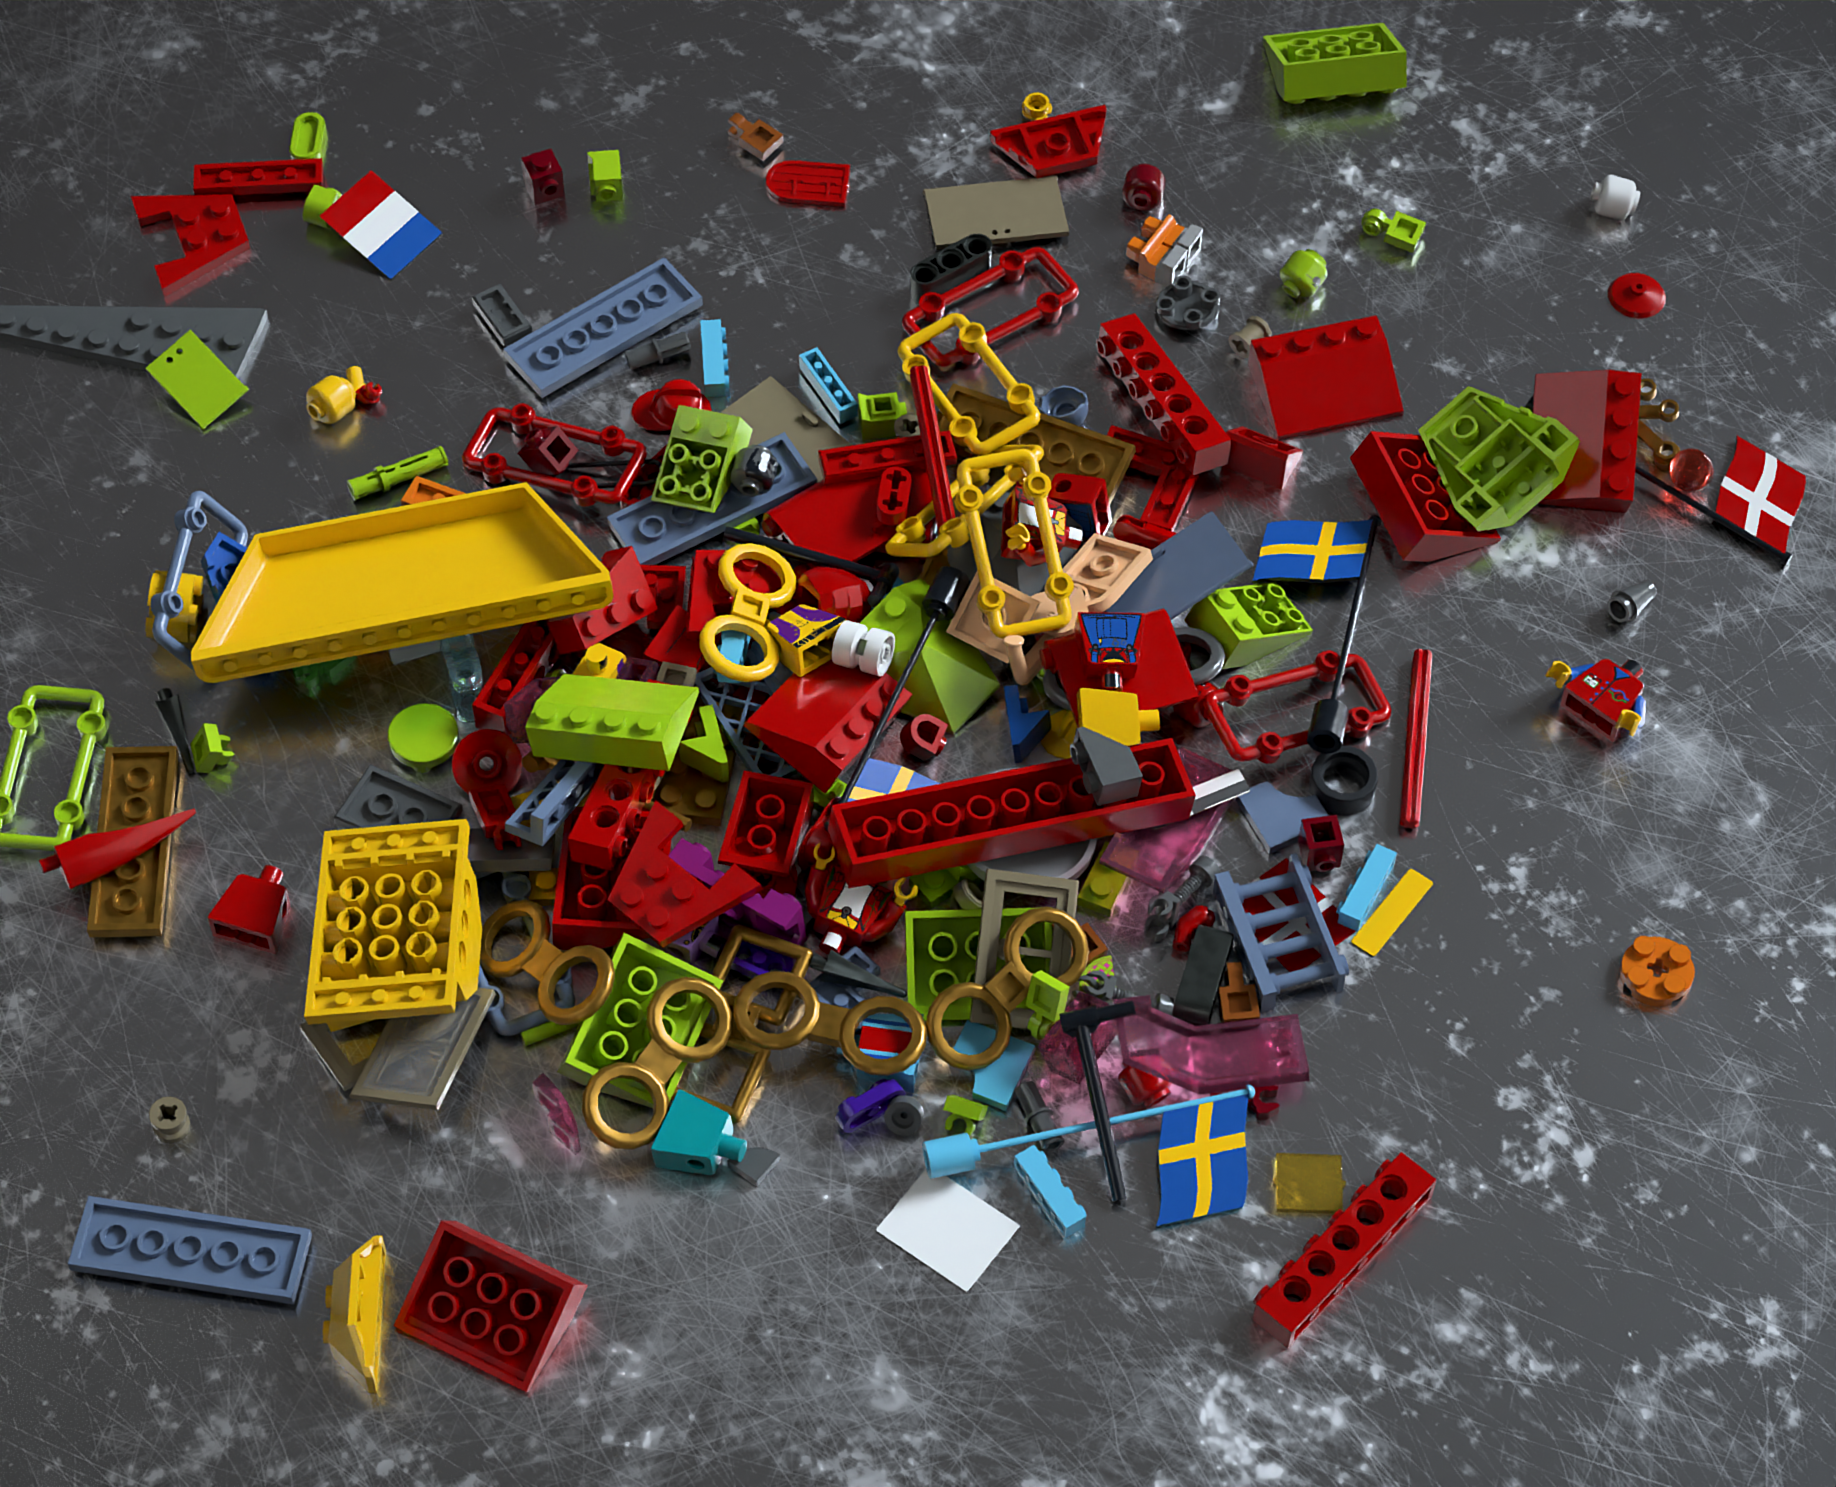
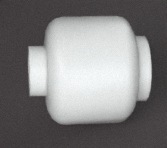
(1615, 197)

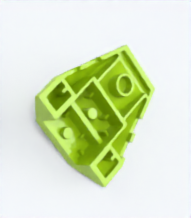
(1496, 457)
(949, 673)

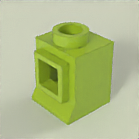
(605, 175)
(879, 414)

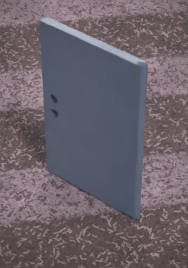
(1185, 570)

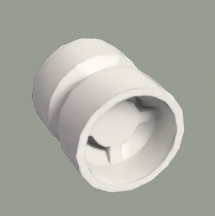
(865, 648)

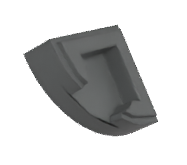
(755, 1164)

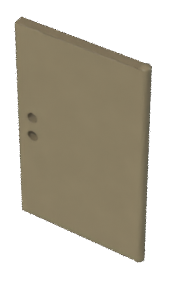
(997, 209)
(774, 410)

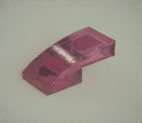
(560, 1117)

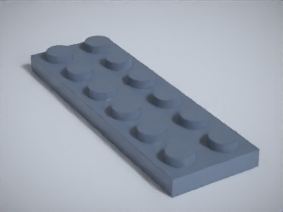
(603, 327)
(666, 530)
(190, 1249)

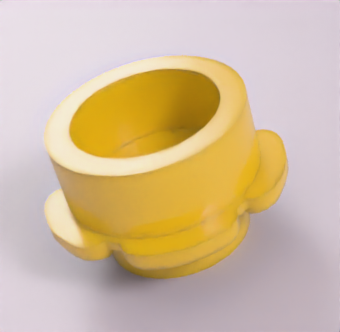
(1036, 106)

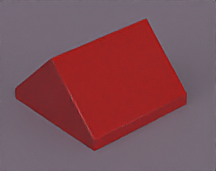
(1261, 457)

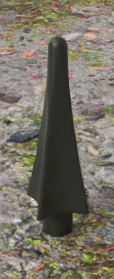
(171, 715)
(842, 971)

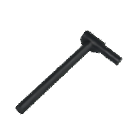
(880, 577)
(1082, 1024)

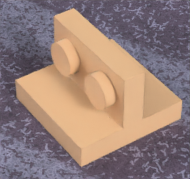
(973, 626)

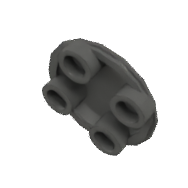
(1188, 304)

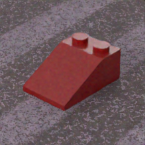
(767, 823)

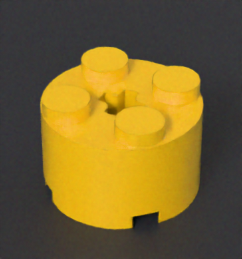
(184, 626)

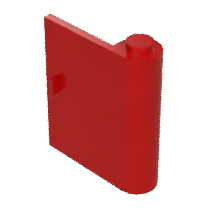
(1161, 672)

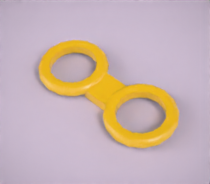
(748, 613)

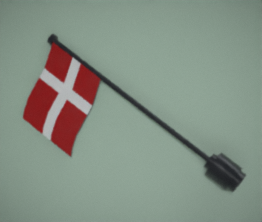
(1753, 499)

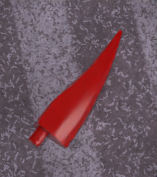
(100, 853)

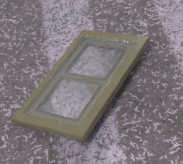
(421, 1055)

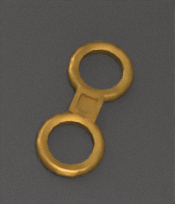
(546, 962)
(1004, 989)
(829, 1023)
(656, 1062)

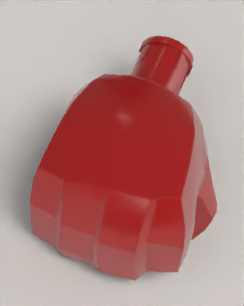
(832, 591)

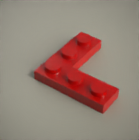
(1174, 479)

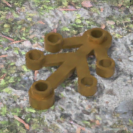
(1645, 434)

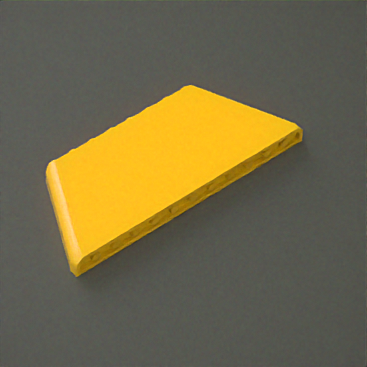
(397, 582)

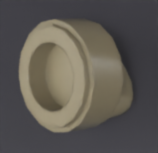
(967, 894)

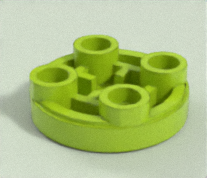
(423, 736)

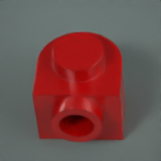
(924, 736)

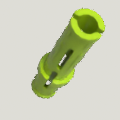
(384, 477)

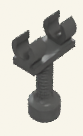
(1168, 904)
(1106, 990)

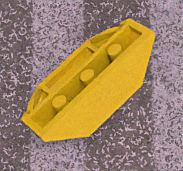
(357, 1312)

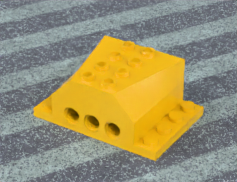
(393, 924)

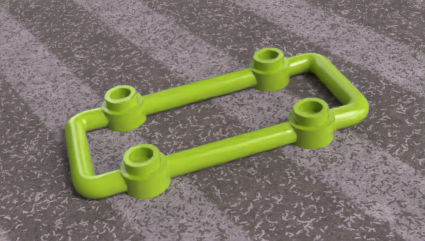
(23, 723)

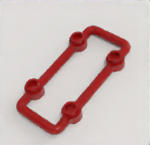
(1010, 267)
(584, 488)
(1269, 744)

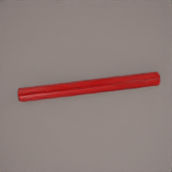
(932, 445)
(1416, 739)

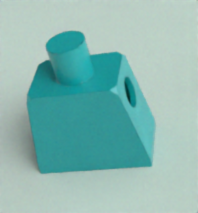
(695, 1137)

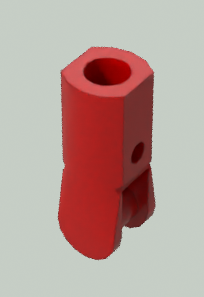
(1140, 533)

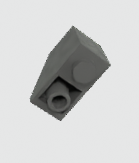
(1106, 767)

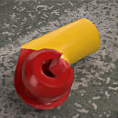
(364, 392)

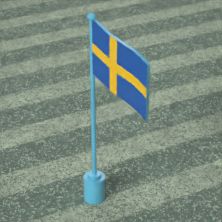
(1198, 1154)

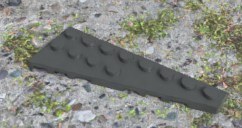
(133, 334)

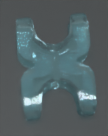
(462, 672)

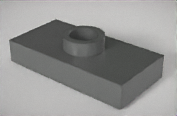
(502, 315)

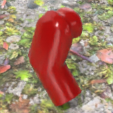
(1188, 923)

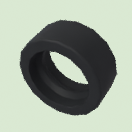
(1344, 803)

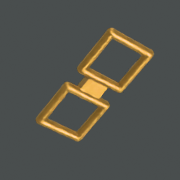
(755, 1011)

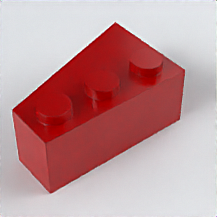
(630, 603)

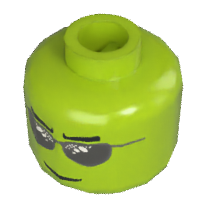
(1303, 273)

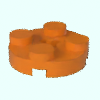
(1659, 952)

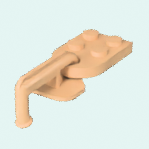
(1100, 576)

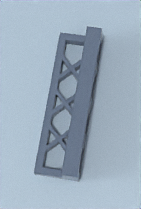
(558, 801)

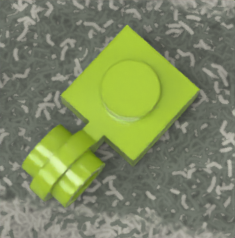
(1401, 231)
(1048, 999)

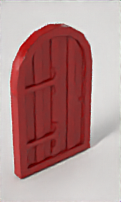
(809, 182)

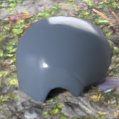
(1065, 404)

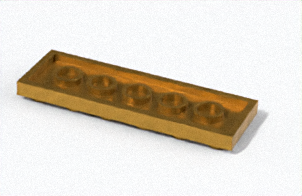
(1065, 445)
(134, 791)

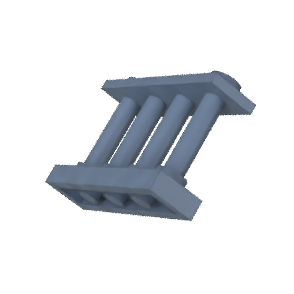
(1255, 955)

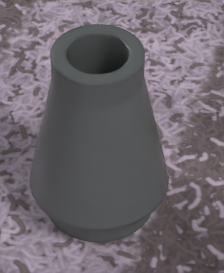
(1629, 602)

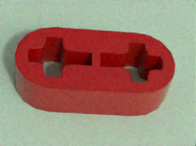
(899, 496)

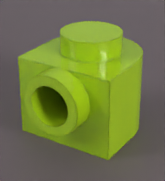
(317, 202)

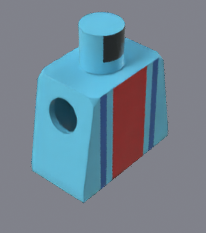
(884, 1038)

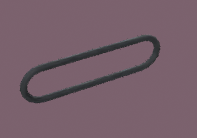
(616, 463)

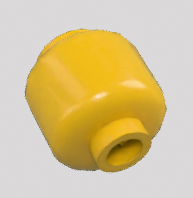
(330, 399)

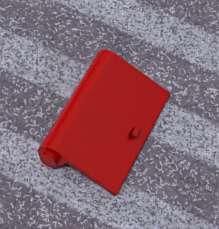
(841, 516)

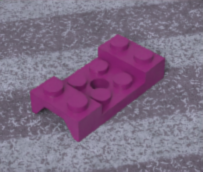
(773, 915)

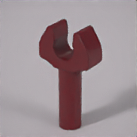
(1262, 1110)

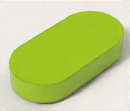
(307, 136)

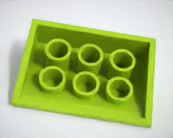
(1336, 62)
(610, 721)
(944, 953)
(619, 1026)

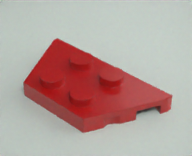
(1054, 142)

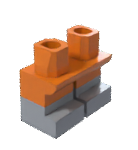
(1167, 250)

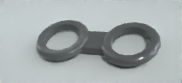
(1183, 634)

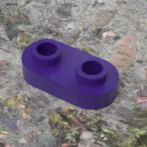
(760, 961)
(862, 1110)

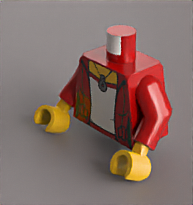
(1020, 526)
(853, 913)

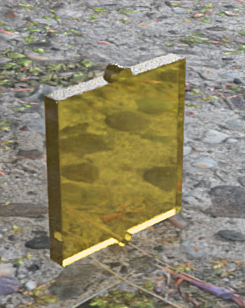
(1308, 1183)

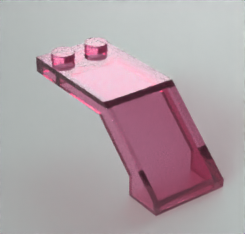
(1165, 854)
(1213, 1055)

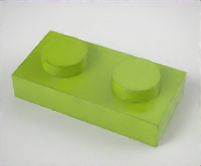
(1102, 888)

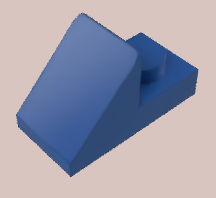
(1025, 727)

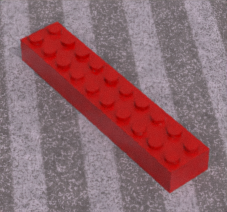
(999, 816)

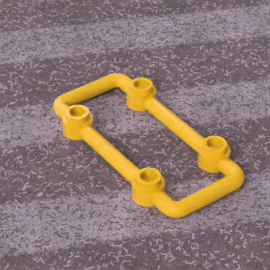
(963, 428)
(1036, 489)
(954, 531)

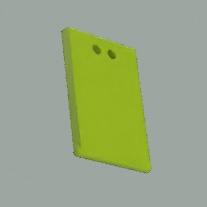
(196, 379)

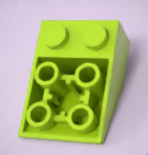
(700, 458)
(1249, 621)

